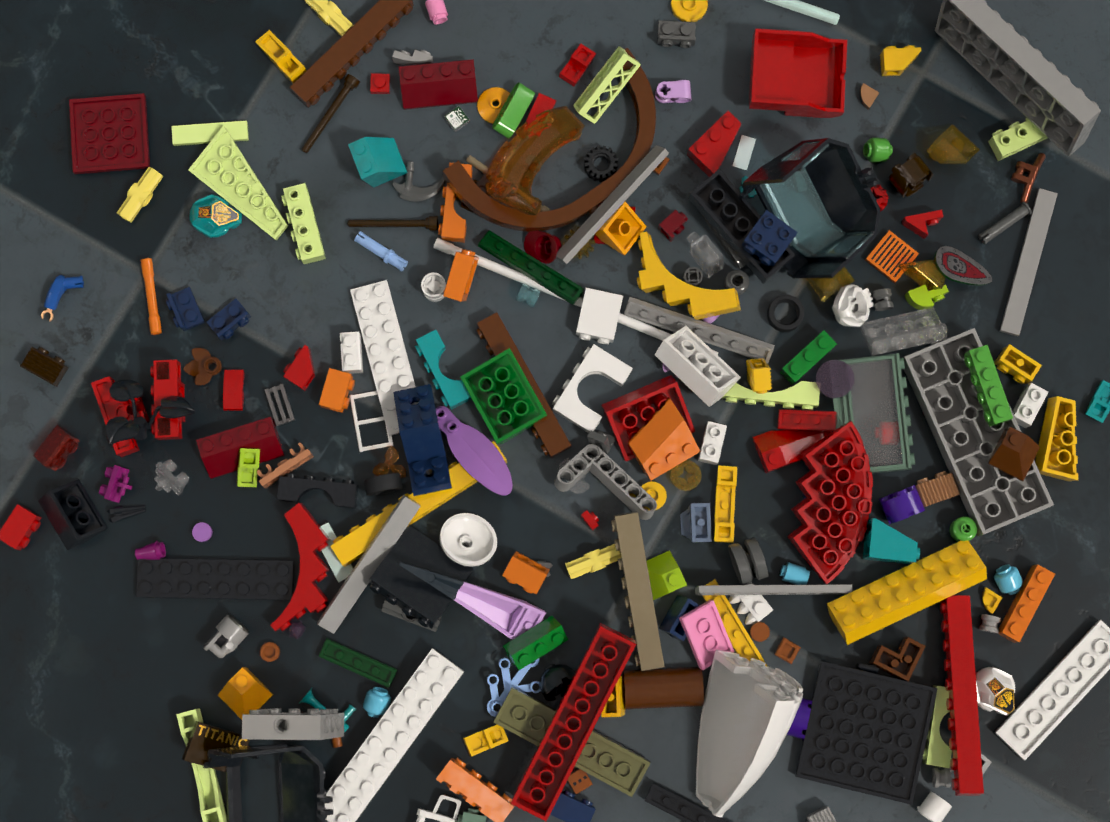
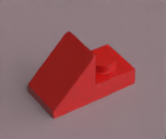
(918, 222)

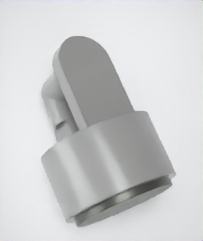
(232, 630)

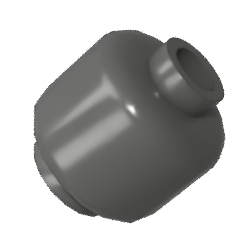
(739, 277)

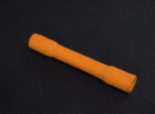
(148, 275)

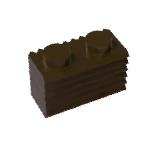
(44, 366)

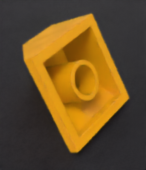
(621, 229)
(244, 692)

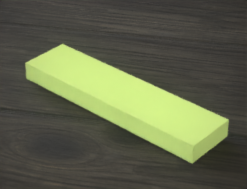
(206, 132)

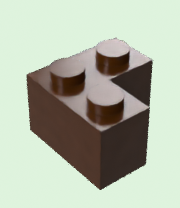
(899, 663)

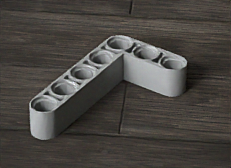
(607, 478)

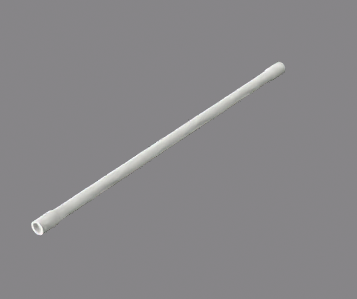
(450, 248)

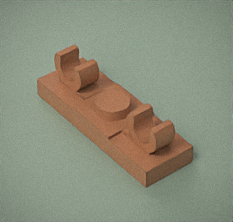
(285, 466)

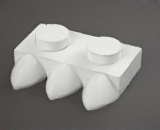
(754, 604)

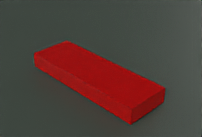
(807, 420)

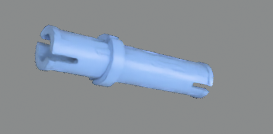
(387, 255)

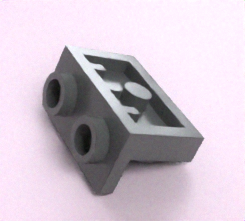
(676, 33)

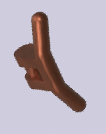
(1029, 180)

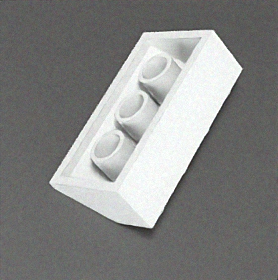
(697, 365)

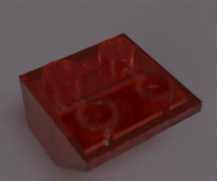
(56, 448)

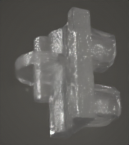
(169, 480)

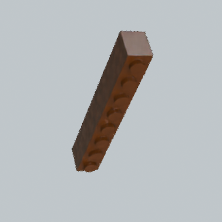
(349, 49)
(546, 429)

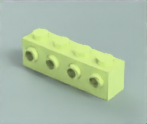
(1015, 139)
(304, 224)

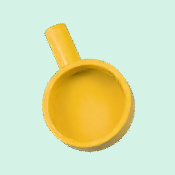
(656, 491)

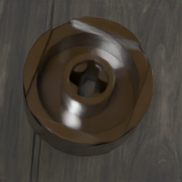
(910, 176)

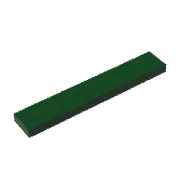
(531, 267)

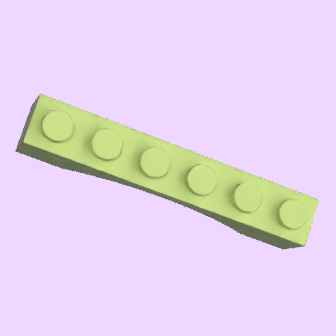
(802, 394)
(209, 792)

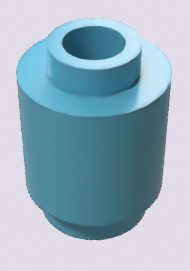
(794, 574)

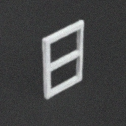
(357, 423)

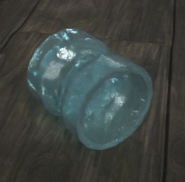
(530, 296)

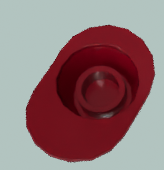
(542, 246)

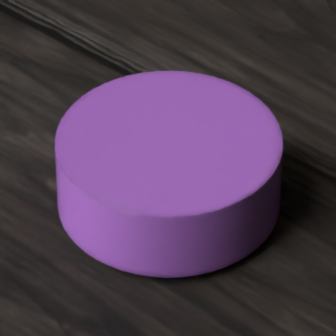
(202, 532)

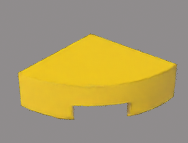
(990, 600)

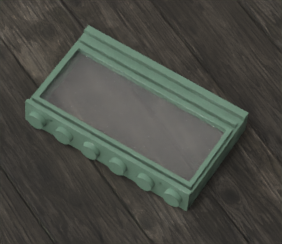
(879, 411)

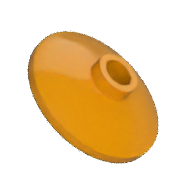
(485, 106)

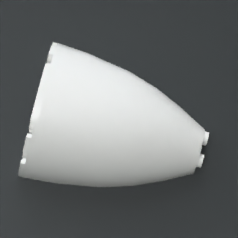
(741, 726)

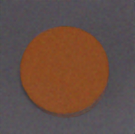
(759, 632)
(270, 652)

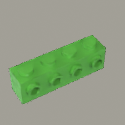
(988, 385)

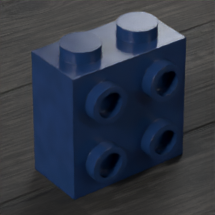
(769, 238)

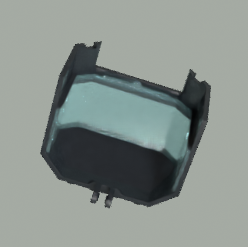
(824, 199)

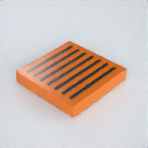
(890, 254)

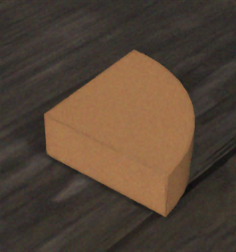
(868, 95)

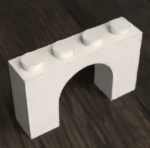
(595, 362)

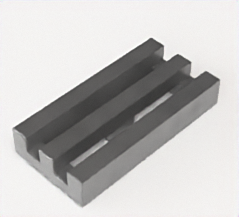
(275, 390)

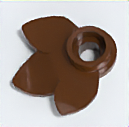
(200, 366)

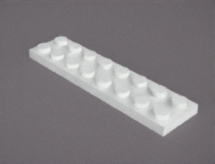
(383, 346)
(1058, 692)

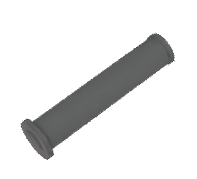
(1005, 223)

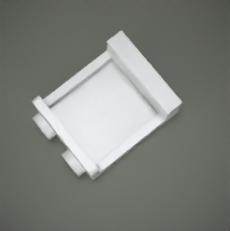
(599, 316)

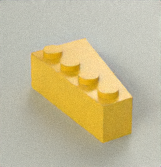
(1058, 440)

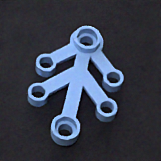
(508, 684)

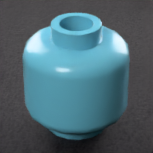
(1008, 579)
(376, 701)

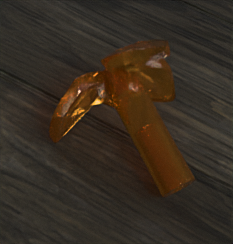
(391, 457)

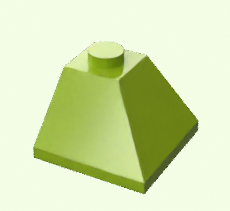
(664, 575)

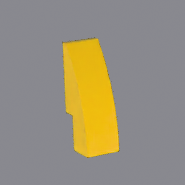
(281, 56)

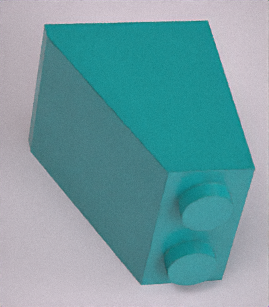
(377, 159)
(888, 544)

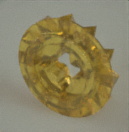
(693, 480)

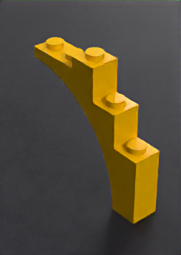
(703, 302)

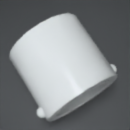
(934, 808)

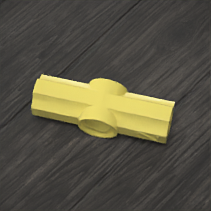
(330, 15)
(139, 194)
(592, 561)

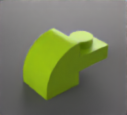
(922, 299)

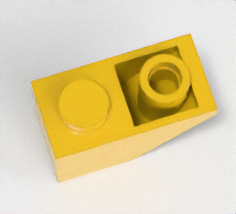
(897, 60)

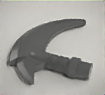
(416, 194)

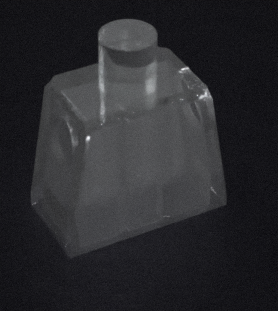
(705, 254)

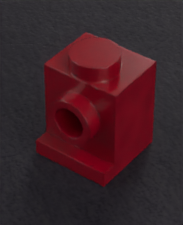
(673, 225)

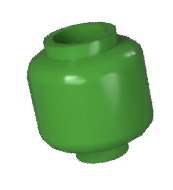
(877, 150)
(957, 531)

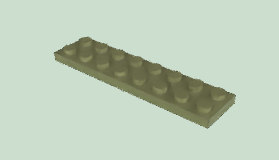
(599, 757)

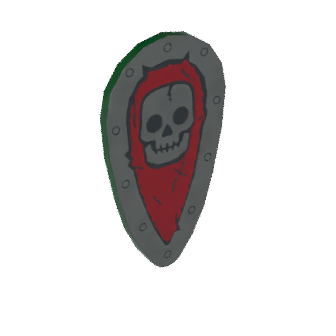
(960, 267)

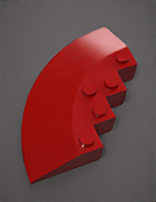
(835, 501)

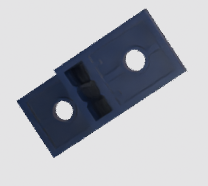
(422, 440)

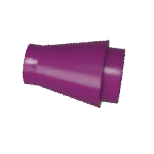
(152, 551)

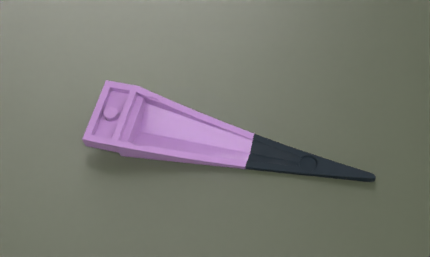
(499, 610)

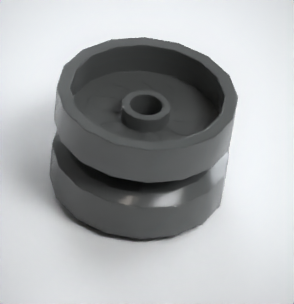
(748, 560)

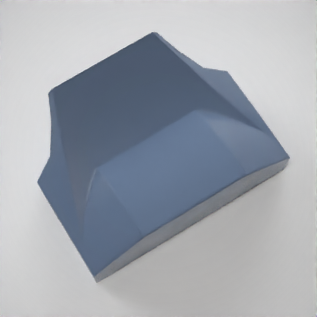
(697, 522)

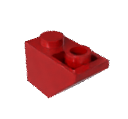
(301, 371)

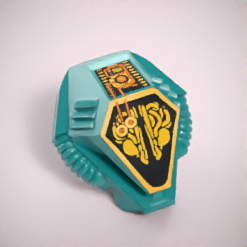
(214, 216)

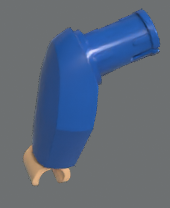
(57, 289)

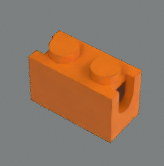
(336, 390)
(525, 573)

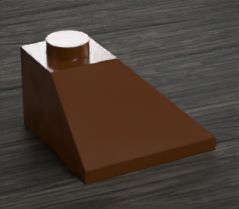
(1014, 453)

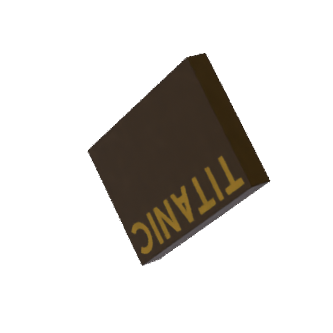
(210, 737)

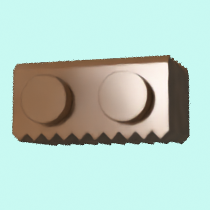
(937, 489)

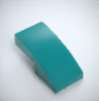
(1100, 402)

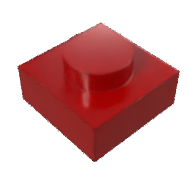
(380, 83)
(590, 519)

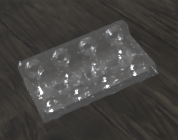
(903, 331)

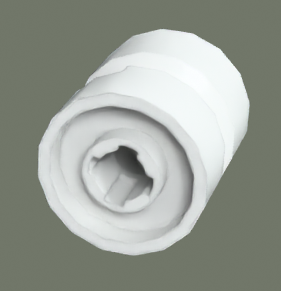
(433, 286)

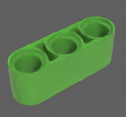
(513, 110)

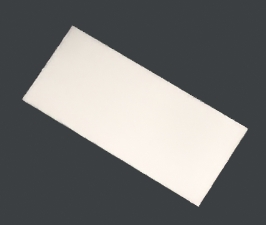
(744, 152)

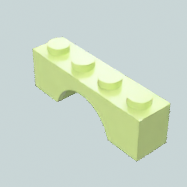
(936, 751)

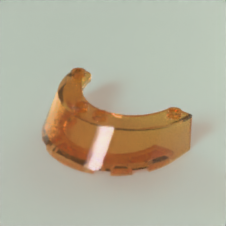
(520, 160)

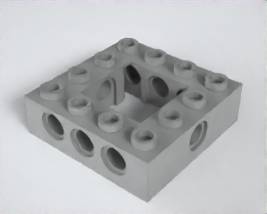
(292, 725)

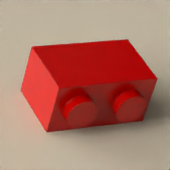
(19, 527)

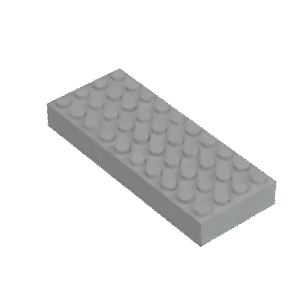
(1018, 72)
(966, 440)

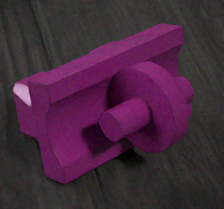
(117, 483)

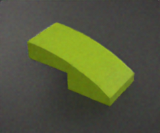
(247, 467)

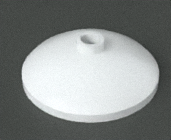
(471, 531)

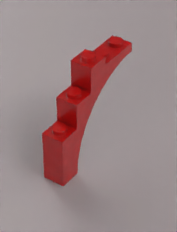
(312, 568)

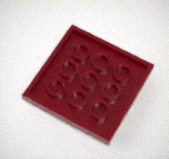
(109, 133)

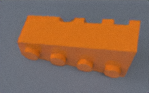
(475, 790)

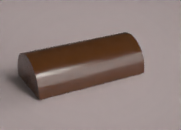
(663, 688)

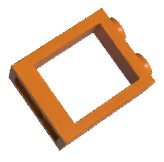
(461, 275)

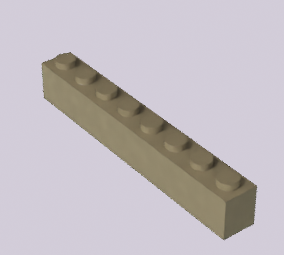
(638, 589)

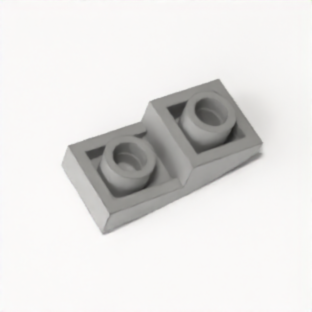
(418, 58)

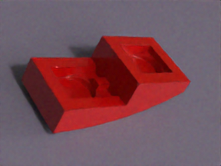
(577, 65)
(541, 104)
(233, 390)

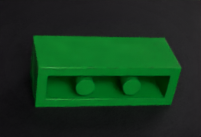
(808, 357)
(535, 642)

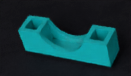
(453, 390)

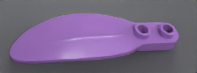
(476, 453)

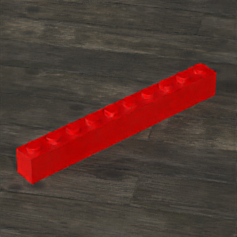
(962, 696)

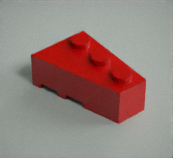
(714, 144)

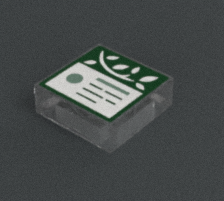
(456, 119)

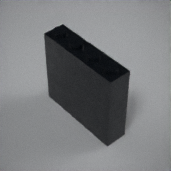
(406, 589)

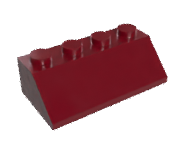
(438, 84)
(222, 449)

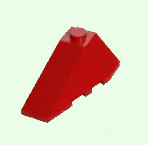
(785, 446)

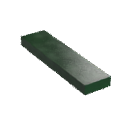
(357, 663)

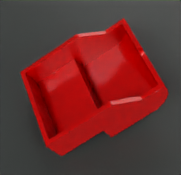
(797, 73)

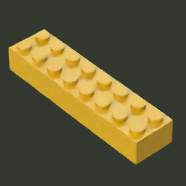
(907, 591)

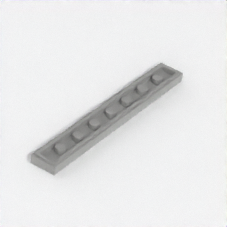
(611, 204)
(1028, 262)
(705, 331)
(368, 563)
(772, 589)

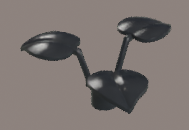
(121, 429)

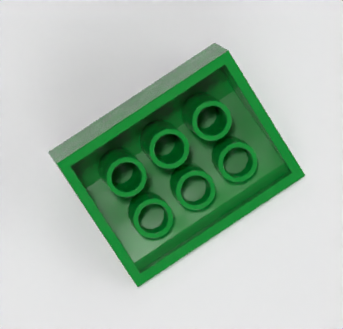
(503, 396)

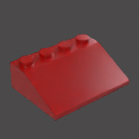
(634, 410)

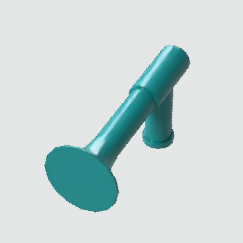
(310, 699)

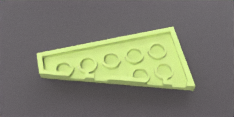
(230, 176)

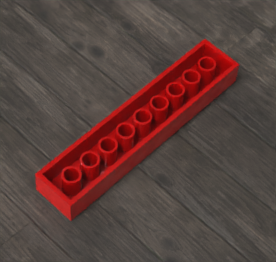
(573, 722)

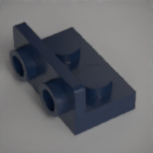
(185, 309)
(229, 320)

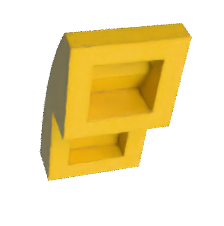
(485, 740)

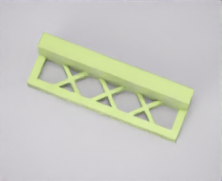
(602, 80)

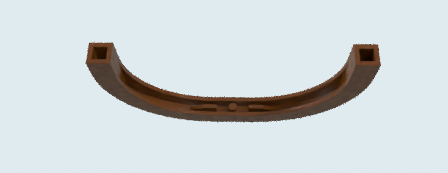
(510, 218)

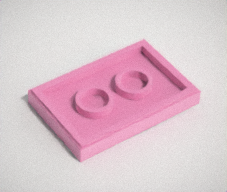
(705, 633)

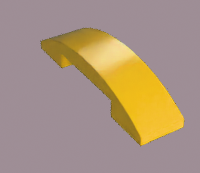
(725, 504)

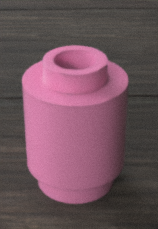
(436, 11)

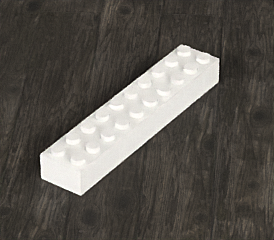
(392, 737)

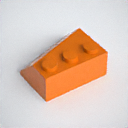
(663, 442)

